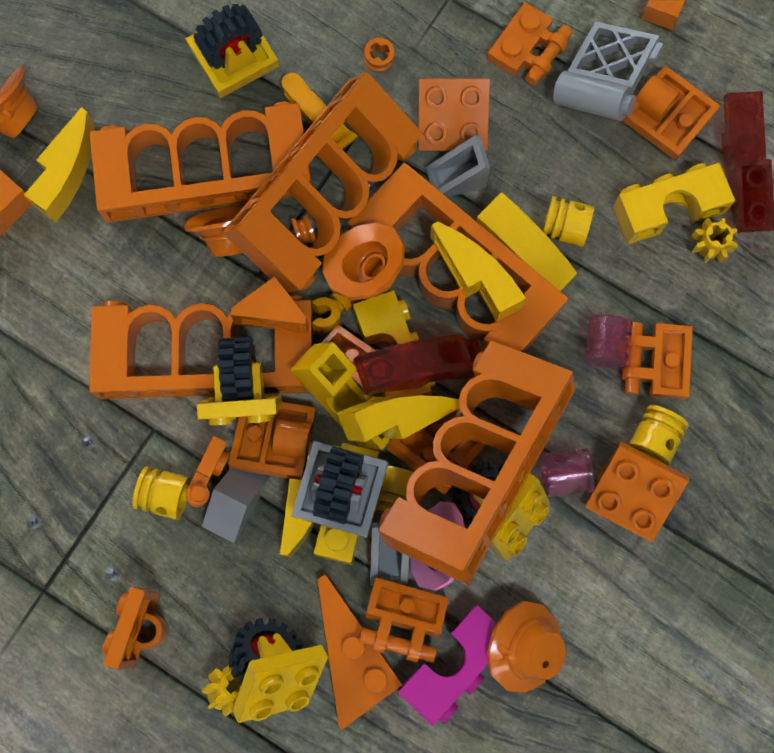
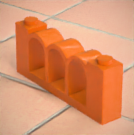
(389, 137)
(116, 152)
(407, 193)
(114, 345)
(499, 374)

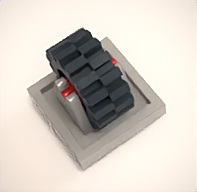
(340, 489)

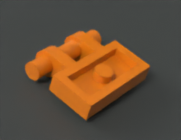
(521, 38)
(669, 361)
(211, 463)
(407, 609)

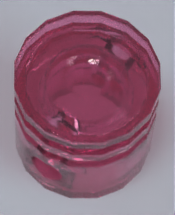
(608, 341)
(567, 473)

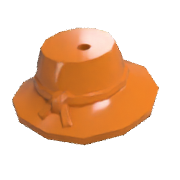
(16, 104)
(210, 226)
(364, 261)
(525, 647)

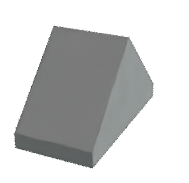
(460, 169)
(233, 503)
(387, 562)

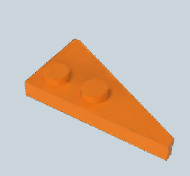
(357, 672)

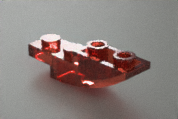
(746, 162)
(417, 363)

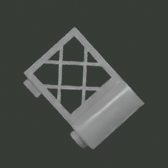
(598, 90)

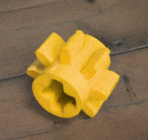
(714, 240)
(217, 693)

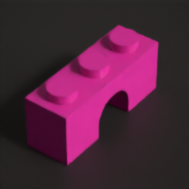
(434, 693)

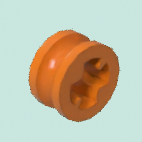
(380, 45)
(304, 230)

